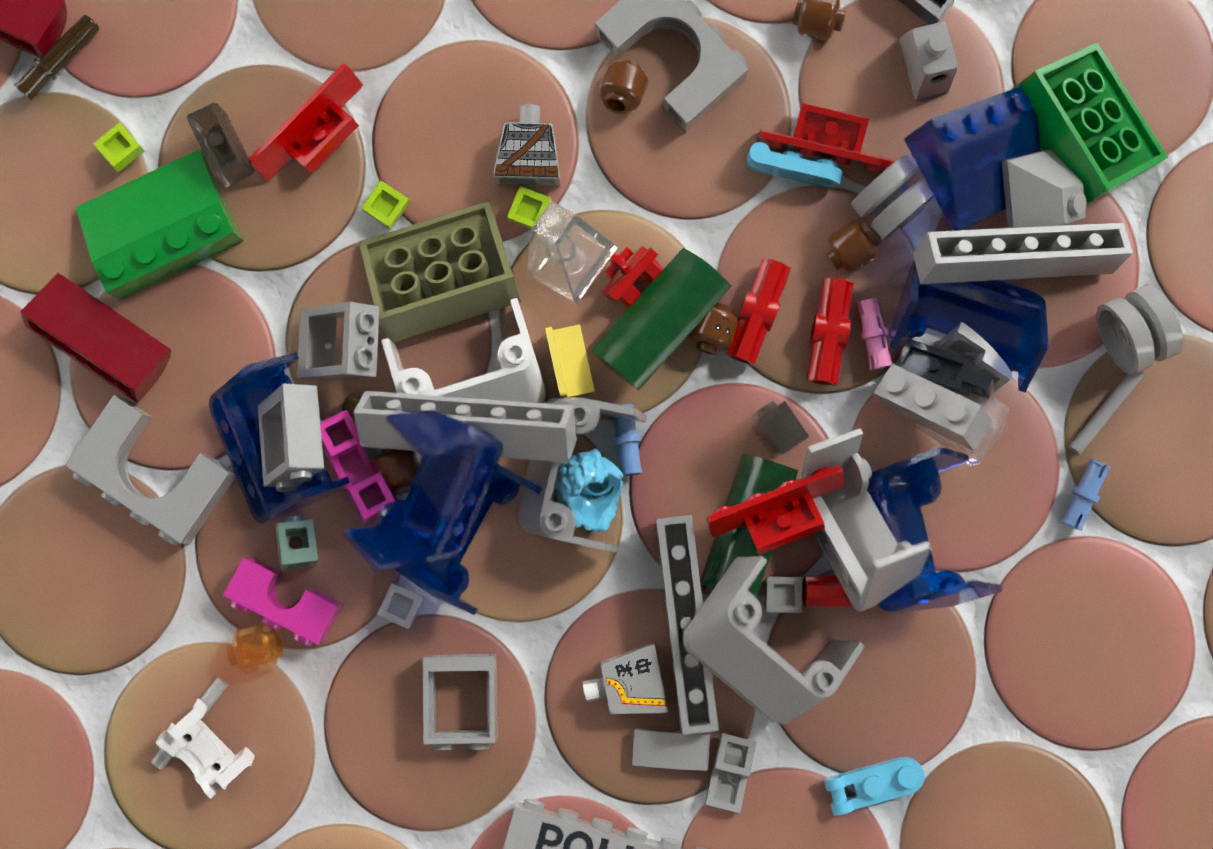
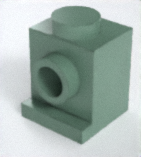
(296, 528)

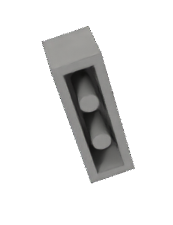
(933, 407)

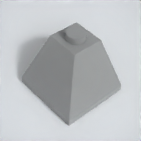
(1041, 191)

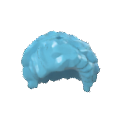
(590, 489)

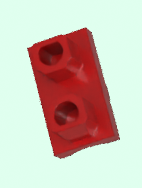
(641, 264)

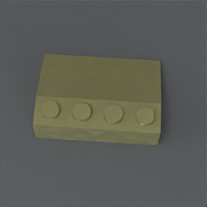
(438, 272)

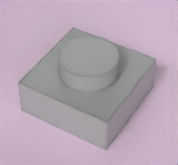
(783, 594)
(401, 605)

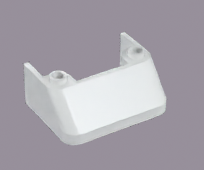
(516, 381)

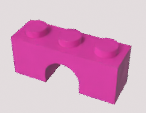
(348, 458)
(254, 590)

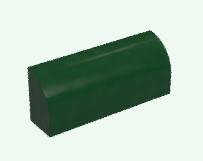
(661, 318)
(751, 477)

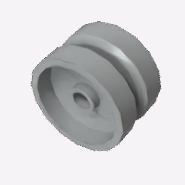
(893, 194)
(1139, 329)

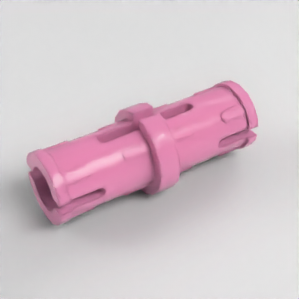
(874, 334)

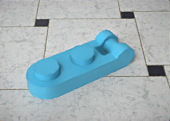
(793, 166)
(874, 784)

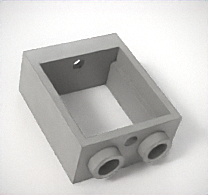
(318, 342)
(290, 436)
(459, 662)

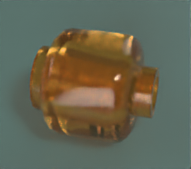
(255, 648)

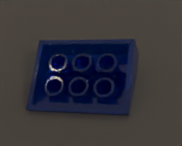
(965, 153)

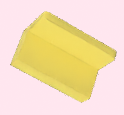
(570, 361)

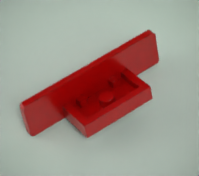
(312, 129)
(830, 133)
(779, 514)

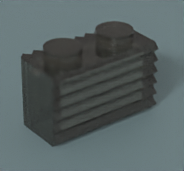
(220, 144)
(778, 428)

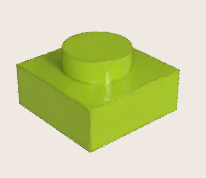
(119, 147)
(385, 205)
(528, 207)

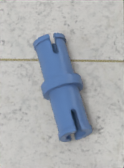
(627, 444)
(1085, 494)

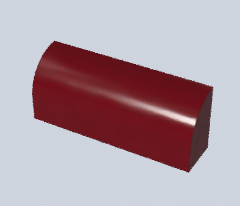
(32, 24)
(96, 337)

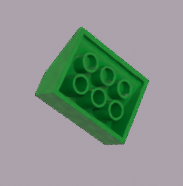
(1091, 121)
(157, 225)

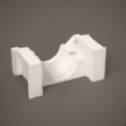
(203, 751)

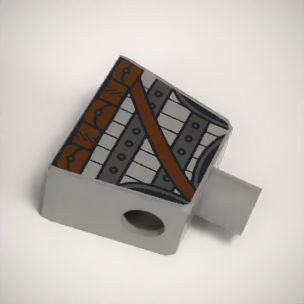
(527, 152)

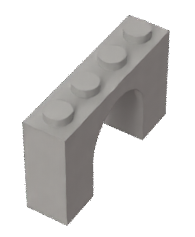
(718, 67)
(103, 463)

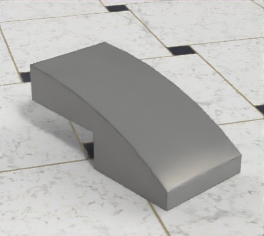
(968, 344)
(670, 749)
(730, 773)

